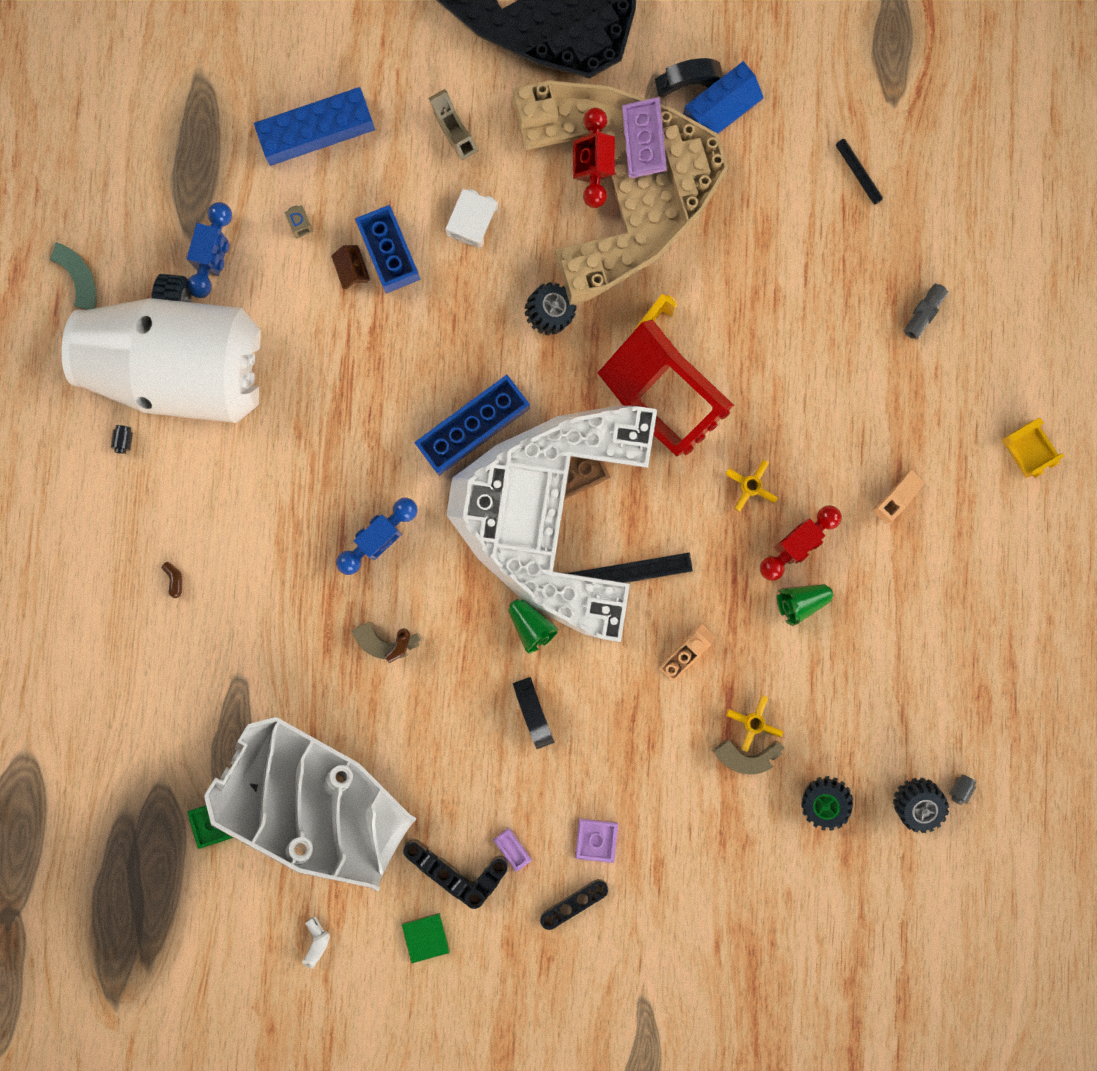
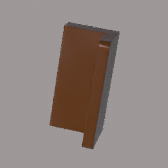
(350, 266)

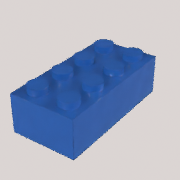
(387, 249)

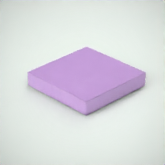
(596, 840)

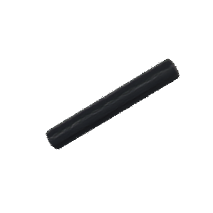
(859, 171)

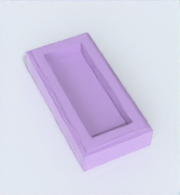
(512, 849)

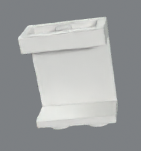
(471, 218)

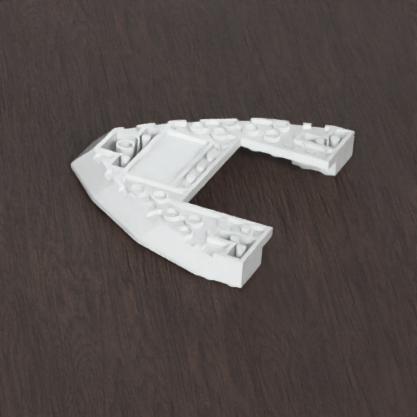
(513, 506)

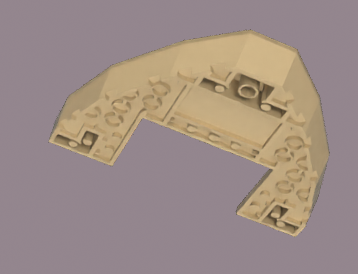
(652, 206)

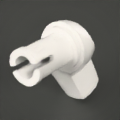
(319, 943)

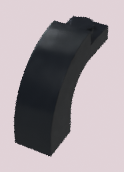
(689, 72)
(533, 713)

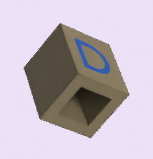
(298, 221)

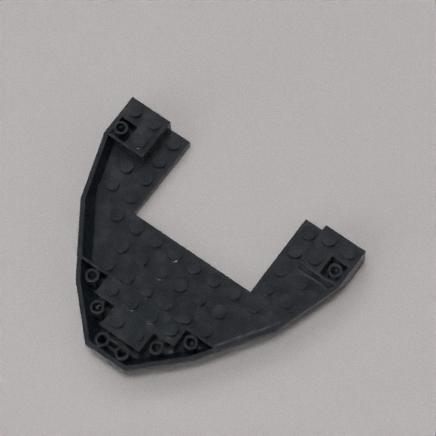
(554, 34)

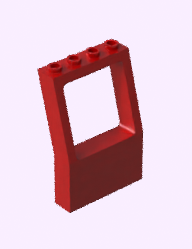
(641, 363)

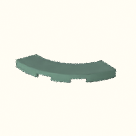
(81, 274)

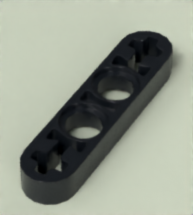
(575, 906)

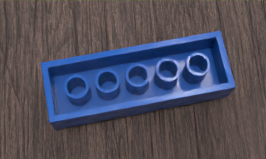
(314, 126)
(472, 425)

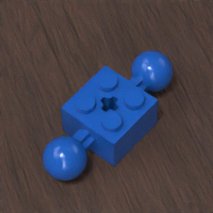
(208, 249)
(377, 536)

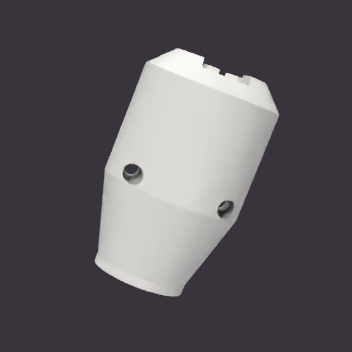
(166, 357)
(340, 827)

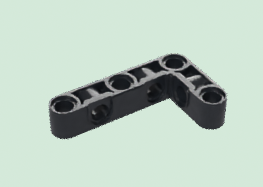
(456, 883)

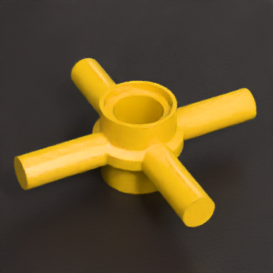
(754, 478)
(761, 727)

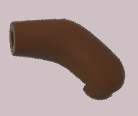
(175, 577)
(401, 646)

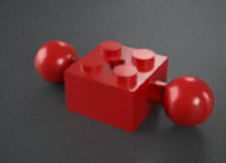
(594, 157)
(799, 541)

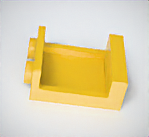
(665, 304)
(1032, 449)

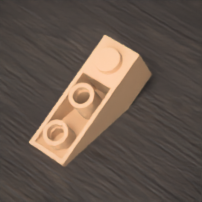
(899, 497)
(688, 652)

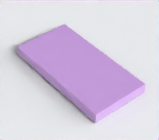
(644, 138)

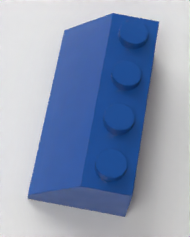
(726, 99)

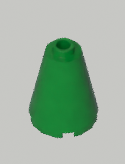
(802, 601)
(531, 625)

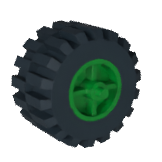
(827, 803)

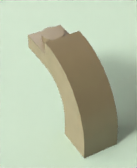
(452, 126)
(371, 643)
(747, 764)

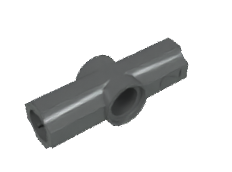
(925, 311)

